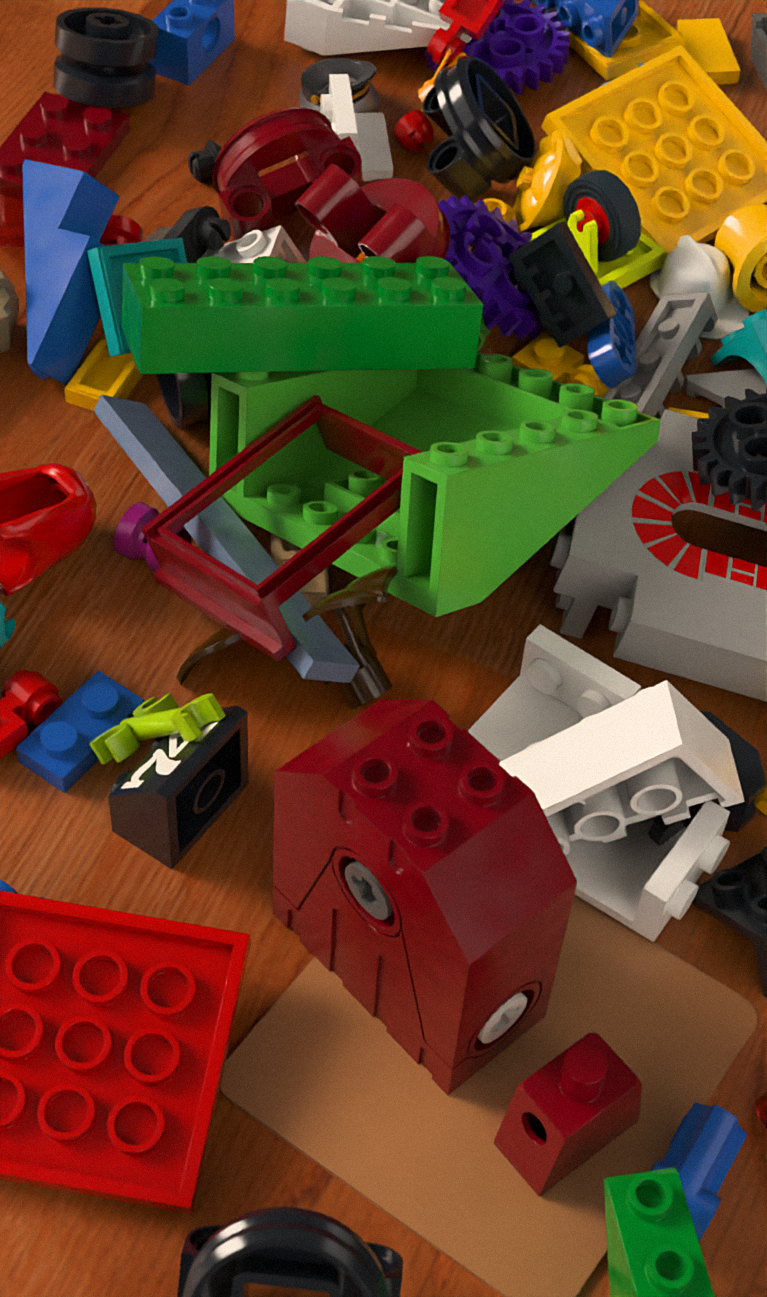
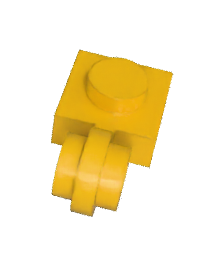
(562, 362)

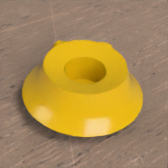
(546, 181)

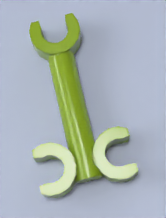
(156, 720)

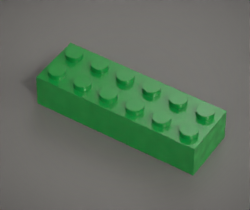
(298, 315)

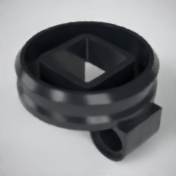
(484, 129)
(286, 1250)

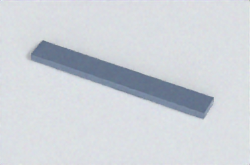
(221, 532)

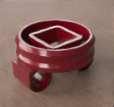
(256, 201)
(380, 219)

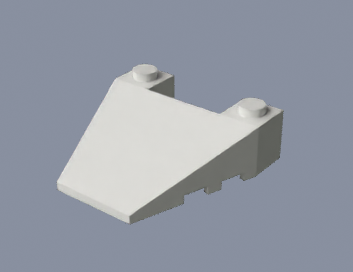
(362, 25)

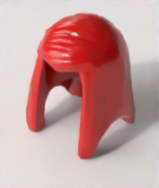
(42, 521)

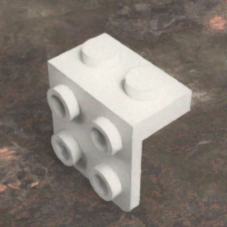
(646, 881)

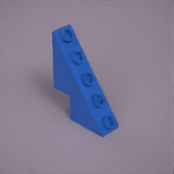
(596, 22)
(61, 222)

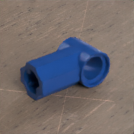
(703, 1155)

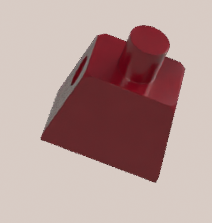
(581, 1103)

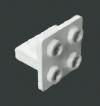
(365, 129)

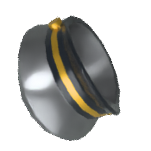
(316, 82)

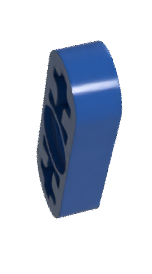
(613, 342)

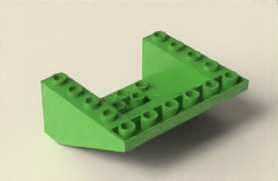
(496, 477)

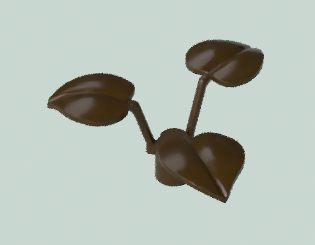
(370, 677)

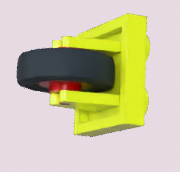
(609, 229)

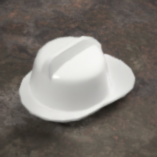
(701, 269)

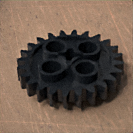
(732, 449)

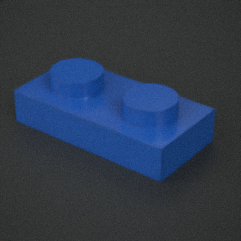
(60, 745)

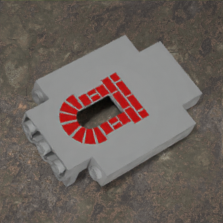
(668, 599)

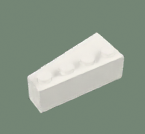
(628, 766)

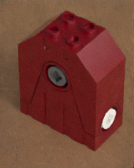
(423, 882)

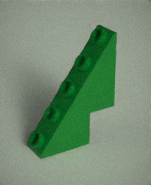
(652, 1238)

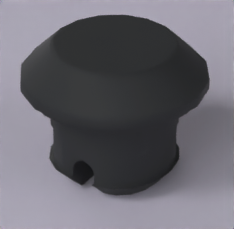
(203, 161)

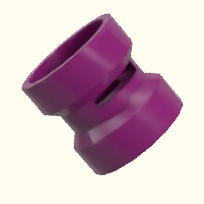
(130, 540)

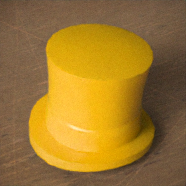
(745, 246)

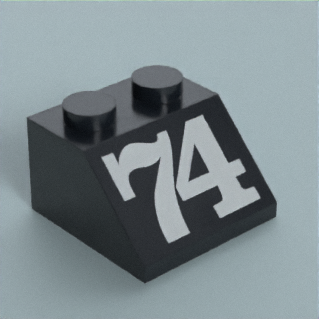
(182, 788)

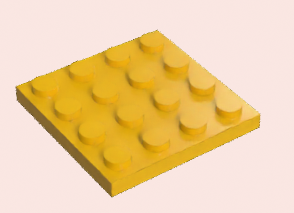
(672, 144)

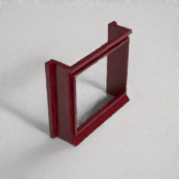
(235, 599)

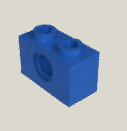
(192, 37)

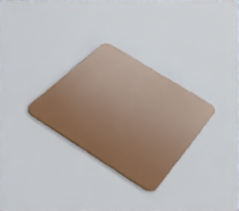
(380, 1124)

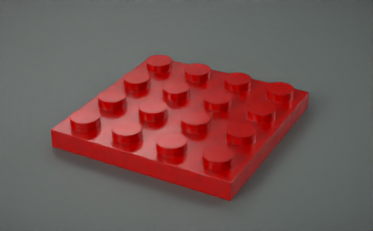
(112, 1048)

